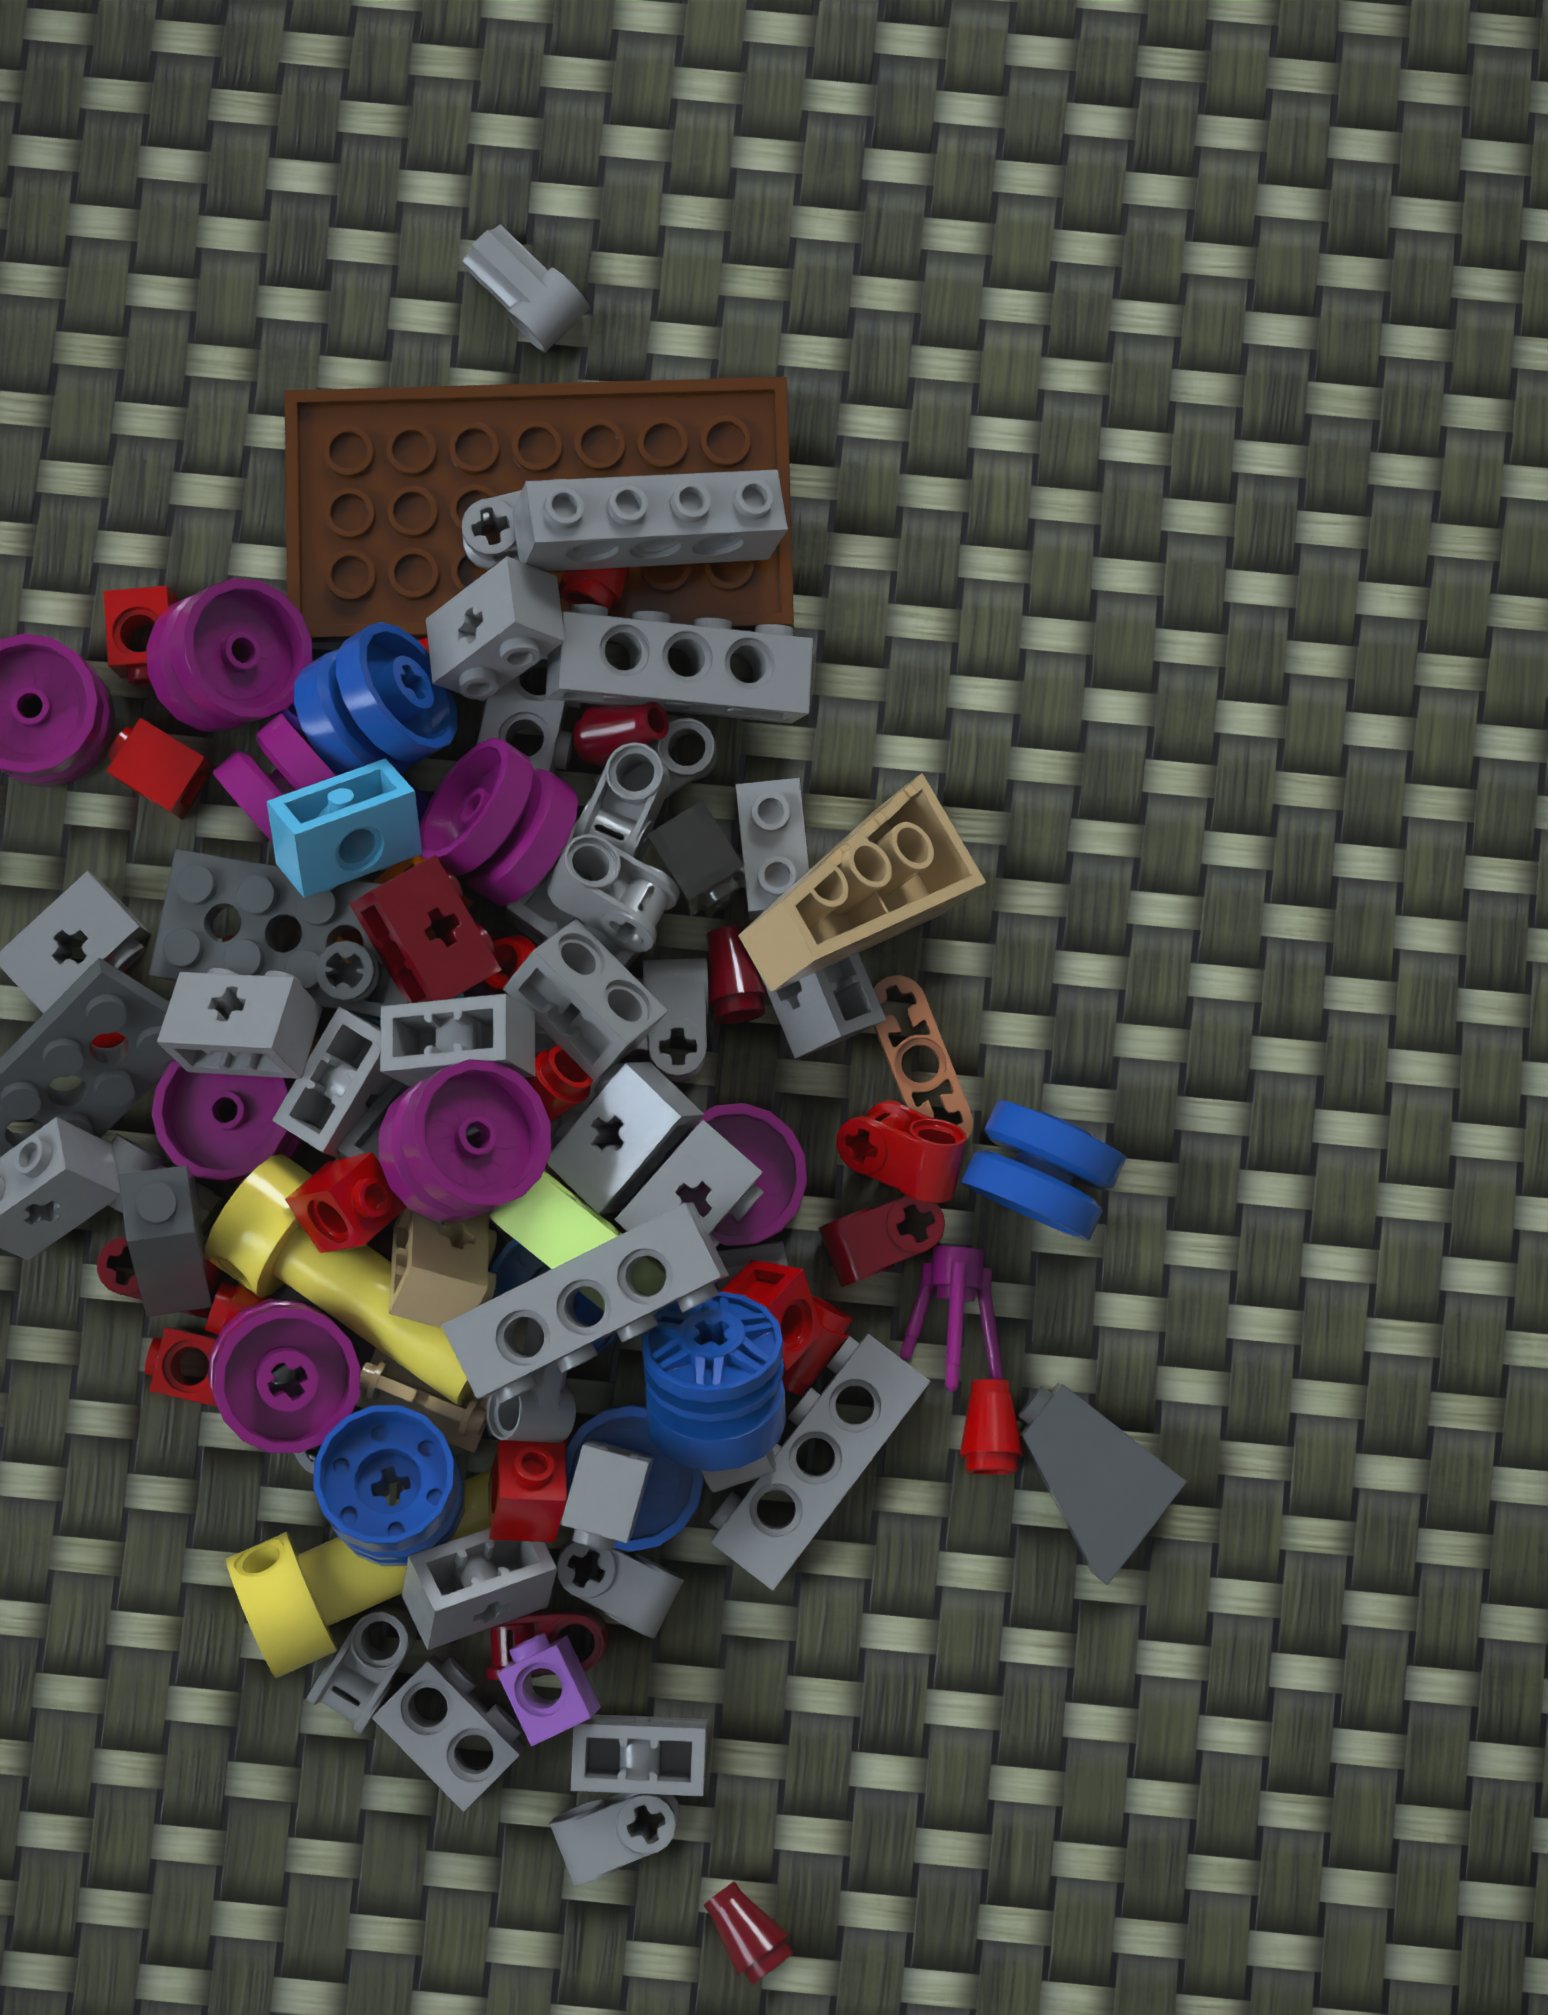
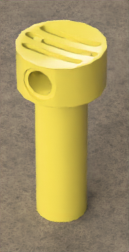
(267, 1246)
(298, 1596)

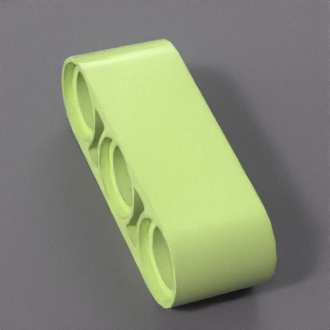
(561, 1227)

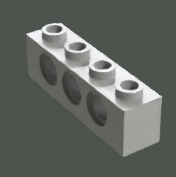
(649, 520)
(778, 660)
(486, 1334)
(772, 1550)

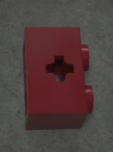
(396, 925)

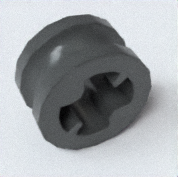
(344, 991)

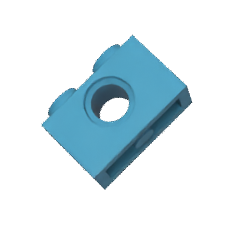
(344, 827)

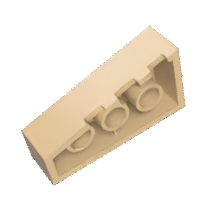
(871, 886)

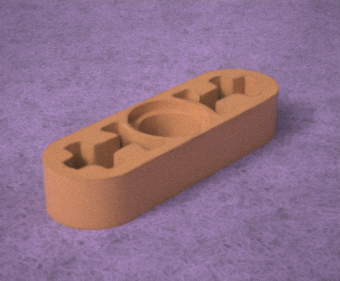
(917, 1014)

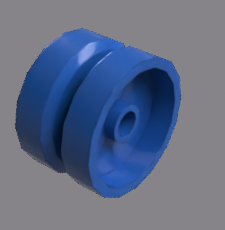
(374, 702)
(1046, 1162)
(671, 1490)

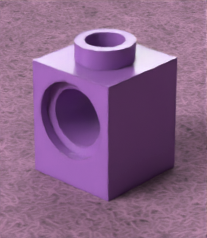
(541, 1716)

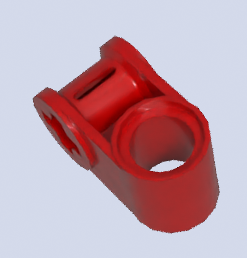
(904, 1150)

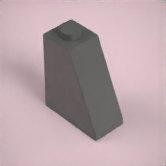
(166, 1239)
(1096, 1476)

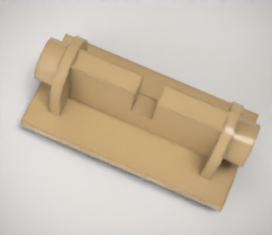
(391, 1384)

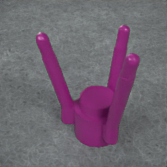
(957, 1276)

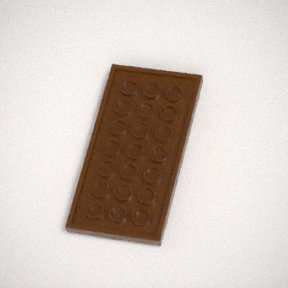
(393, 469)

